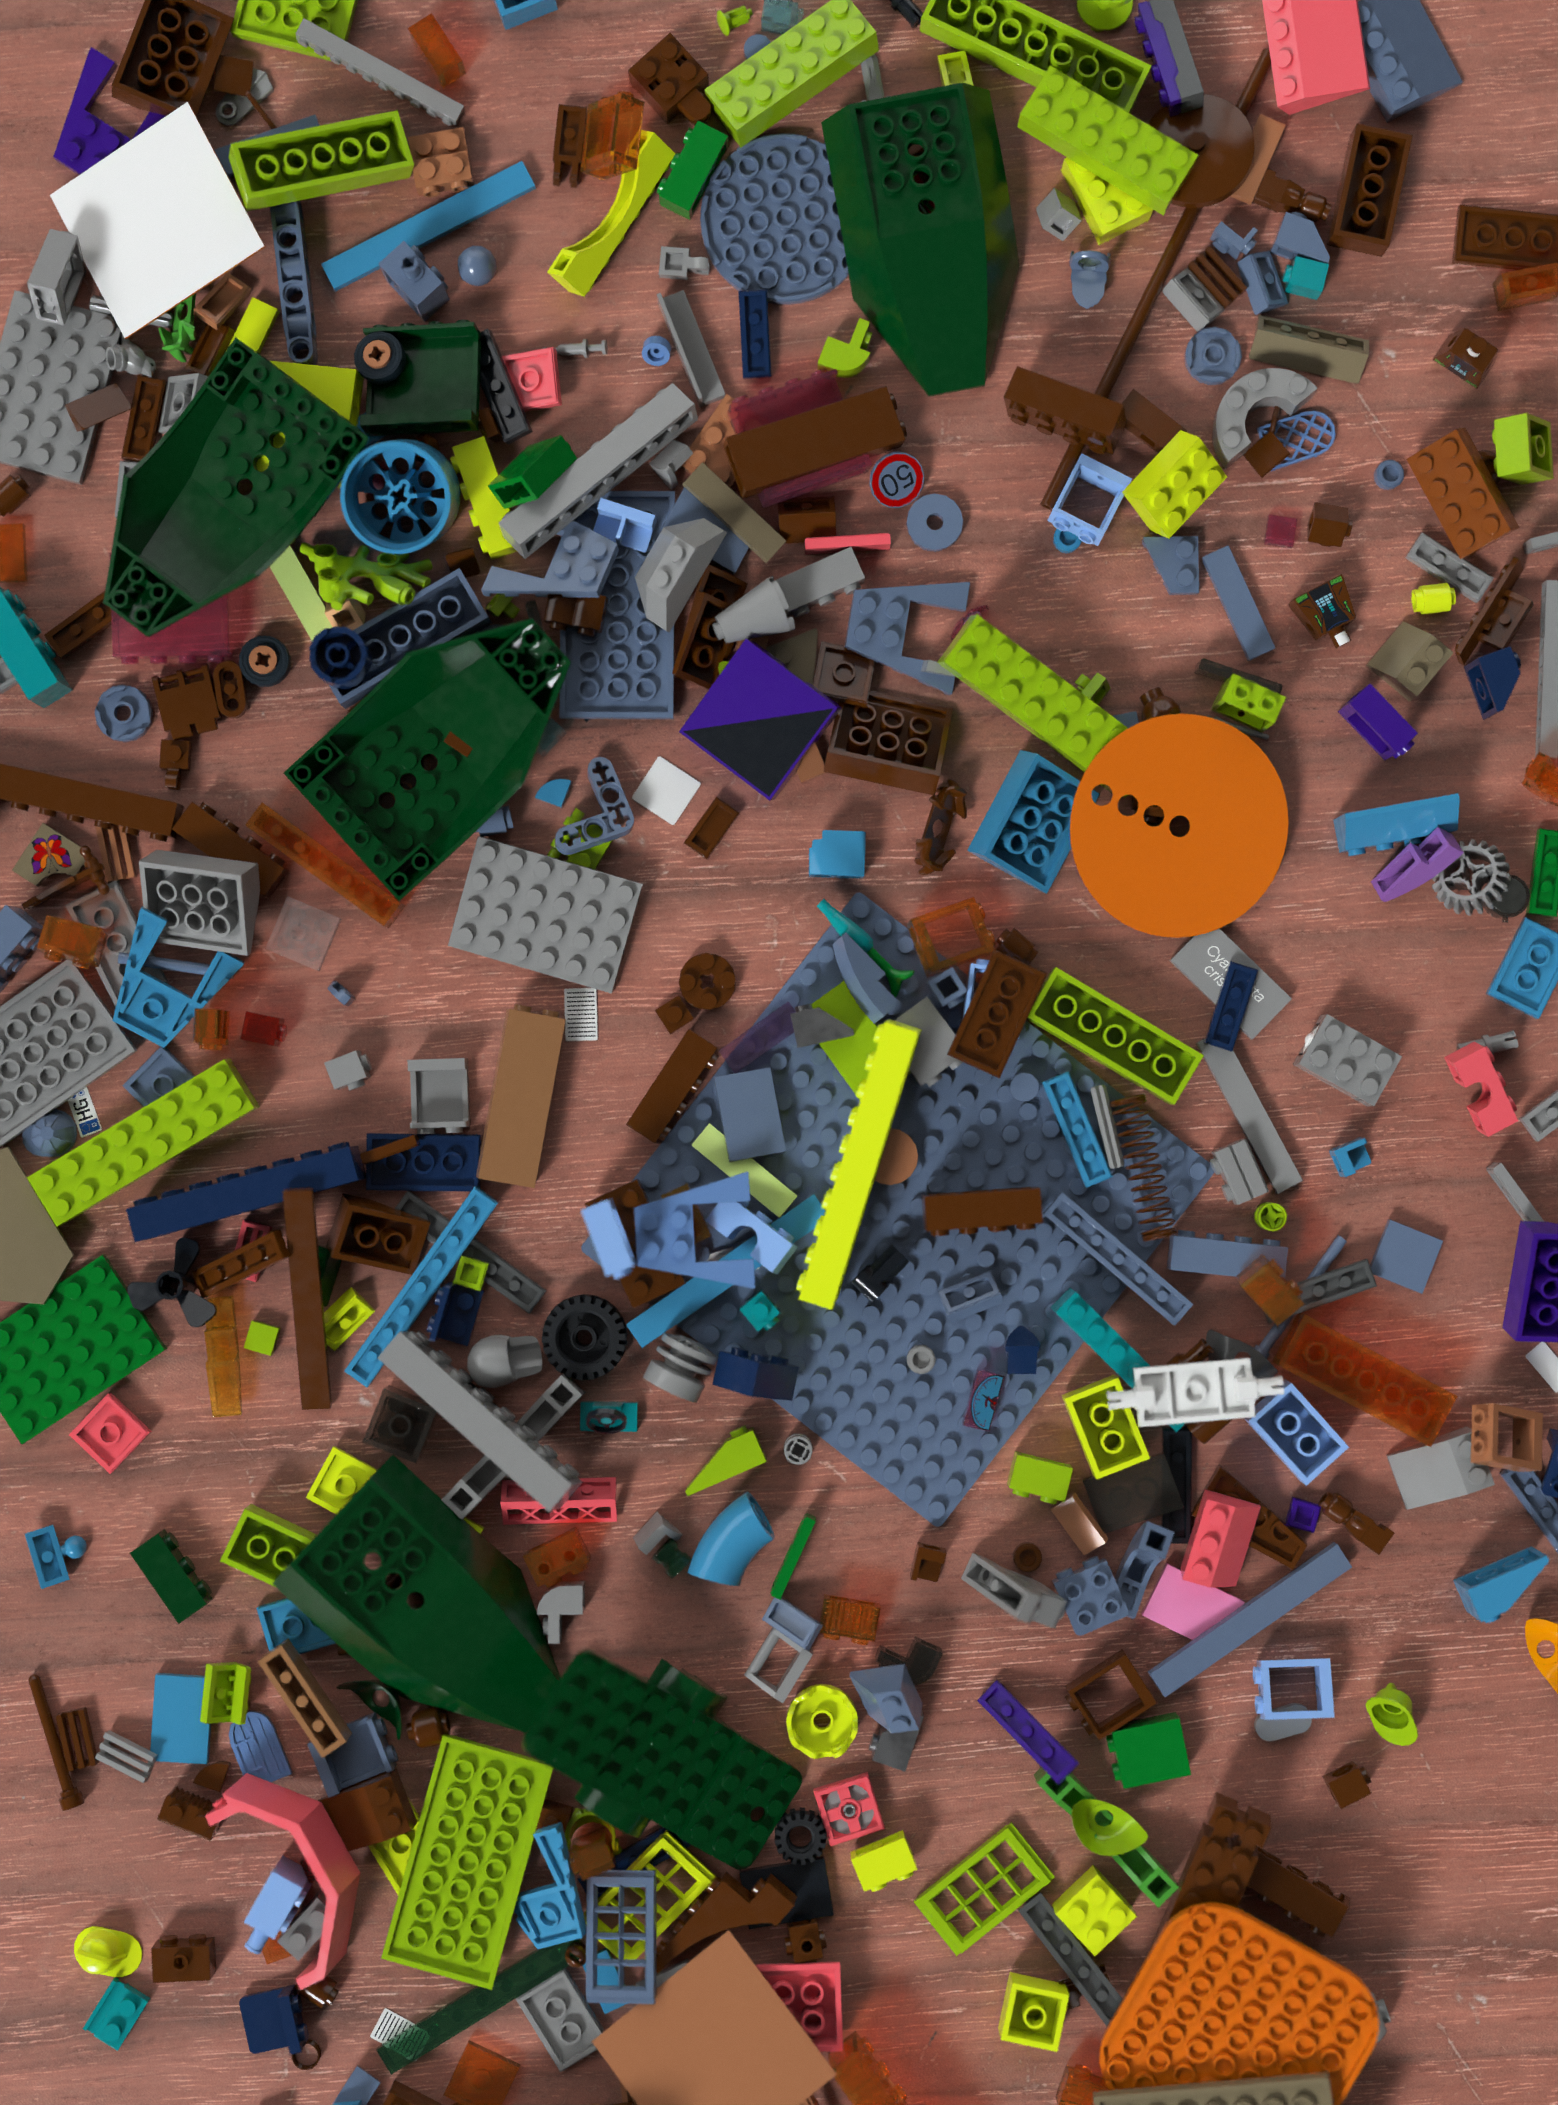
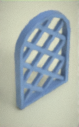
(1299, 417)

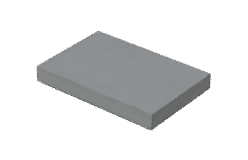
(561, 2019)

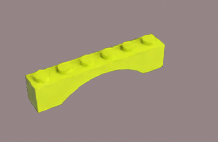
(582, 262)

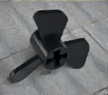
(195, 1308)

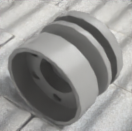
(680, 1367)

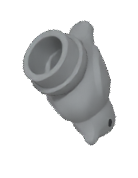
(129, 358)

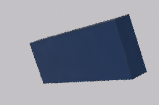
(754, 334)
(1230, 1006)

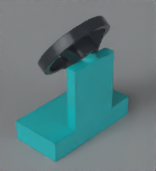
(608, 1416)

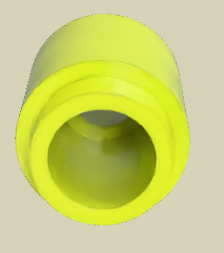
(1433, 598)

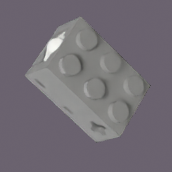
(1347, 1060)

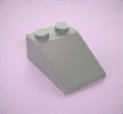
(1438, 1471)

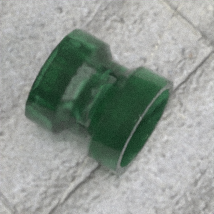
(671, 1558)

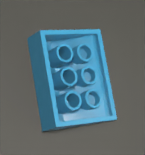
(1029, 822)

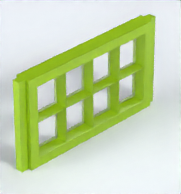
(942, 1923)

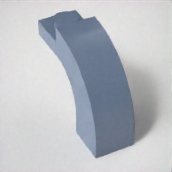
(1139, 1561)

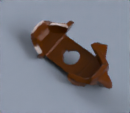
(944, 807)

